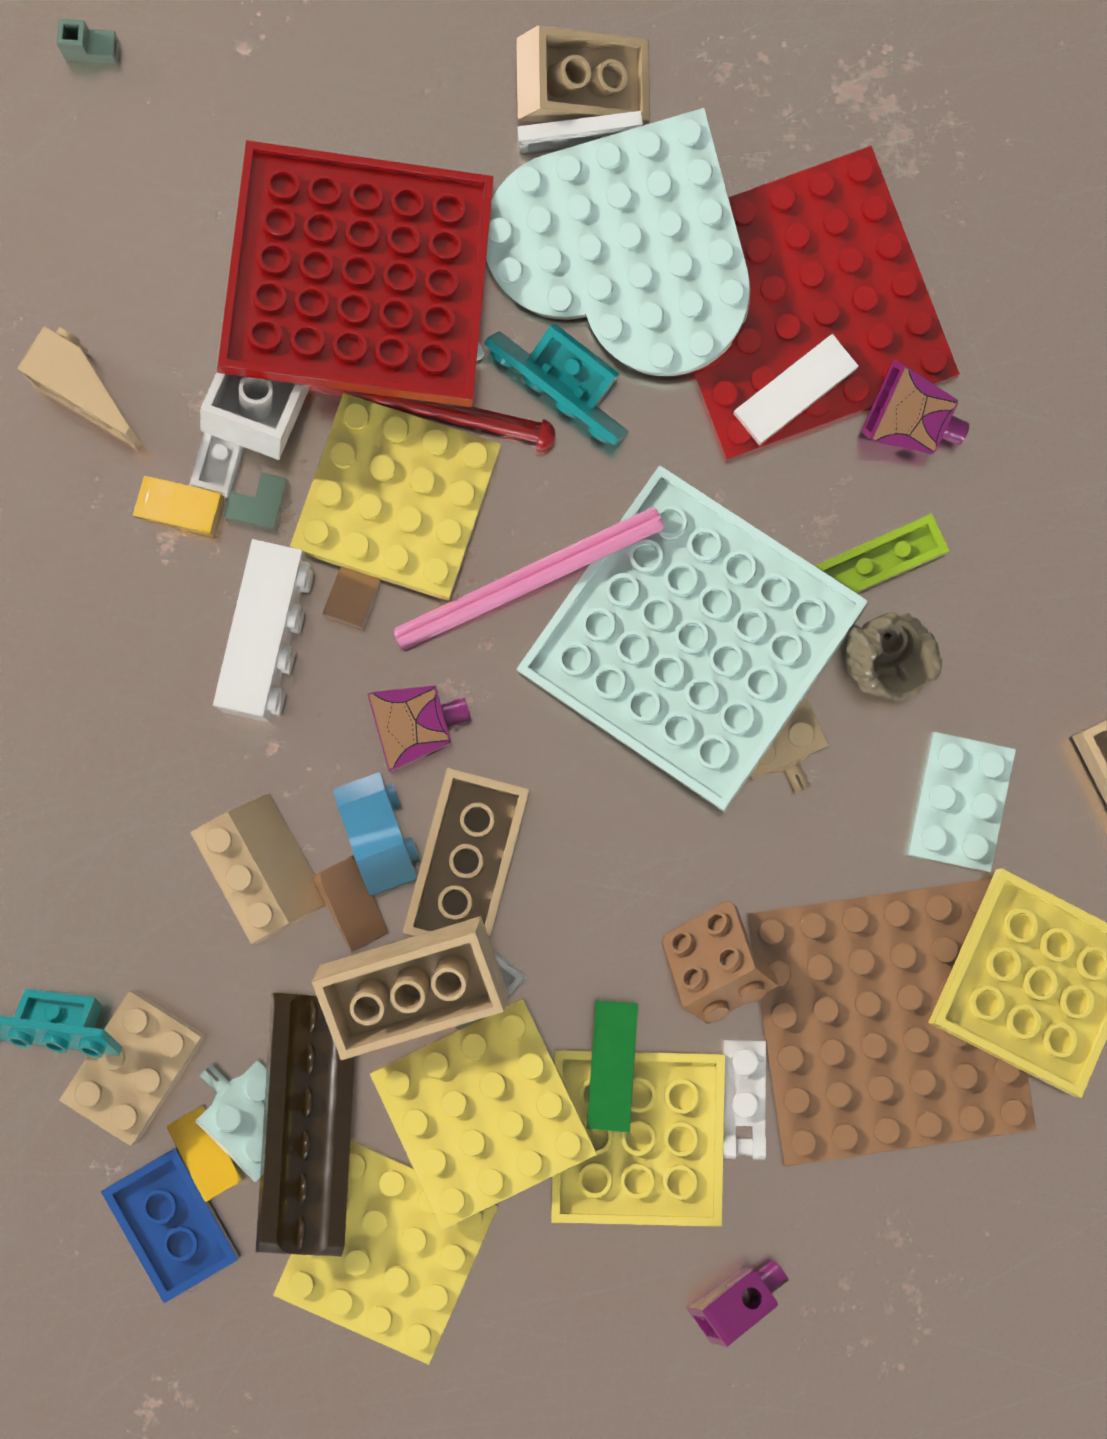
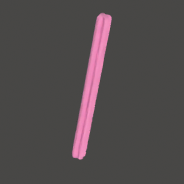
(529, 578)

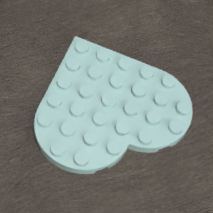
(630, 239)

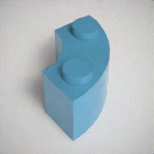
(375, 833)

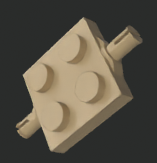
(795, 742)

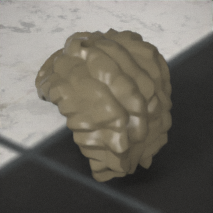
(892, 656)

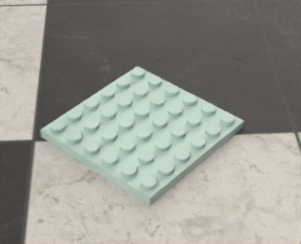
(694, 640)

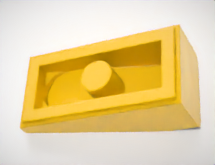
(179, 506)
(205, 1160)

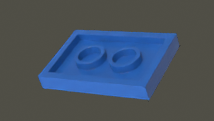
(170, 1225)

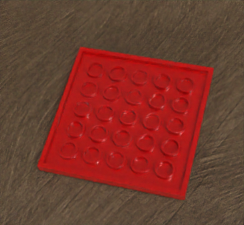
(820, 263)
(356, 274)

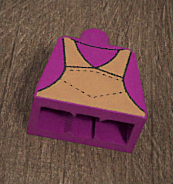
(913, 413)
(414, 723)
(722, 1310)

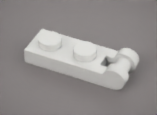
(744, 1097)

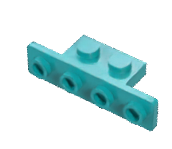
(567, 374)
(58, 1024)

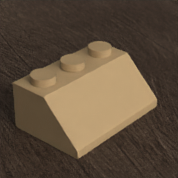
(259, 868)

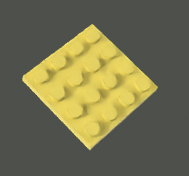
(395, 497)
(1031, 984)
(483, 1114)
(668, 1161)
(396, 1262)

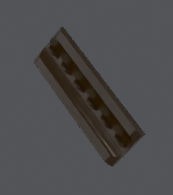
(304, 1133)

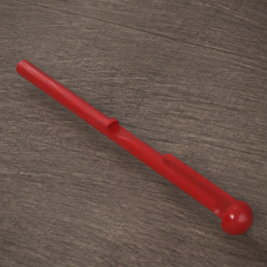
(472, 417)

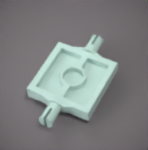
(237, 1116)

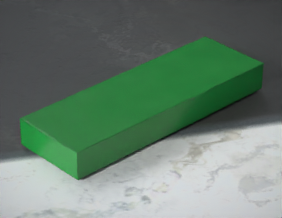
(612, 1066)

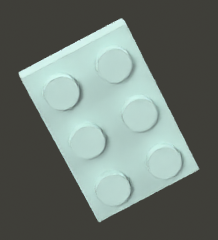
(961, 802)

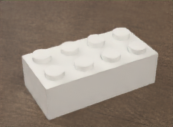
(252, 412)
(262, 631)

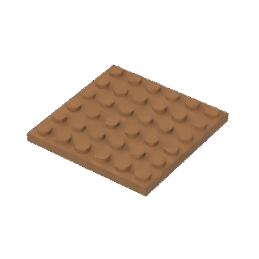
(852, 1032)

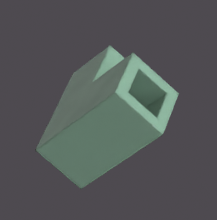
(85, 44)
(263, 509)

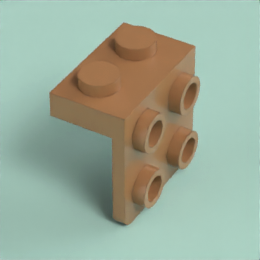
(716, 964)

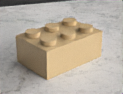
(130, 1088)

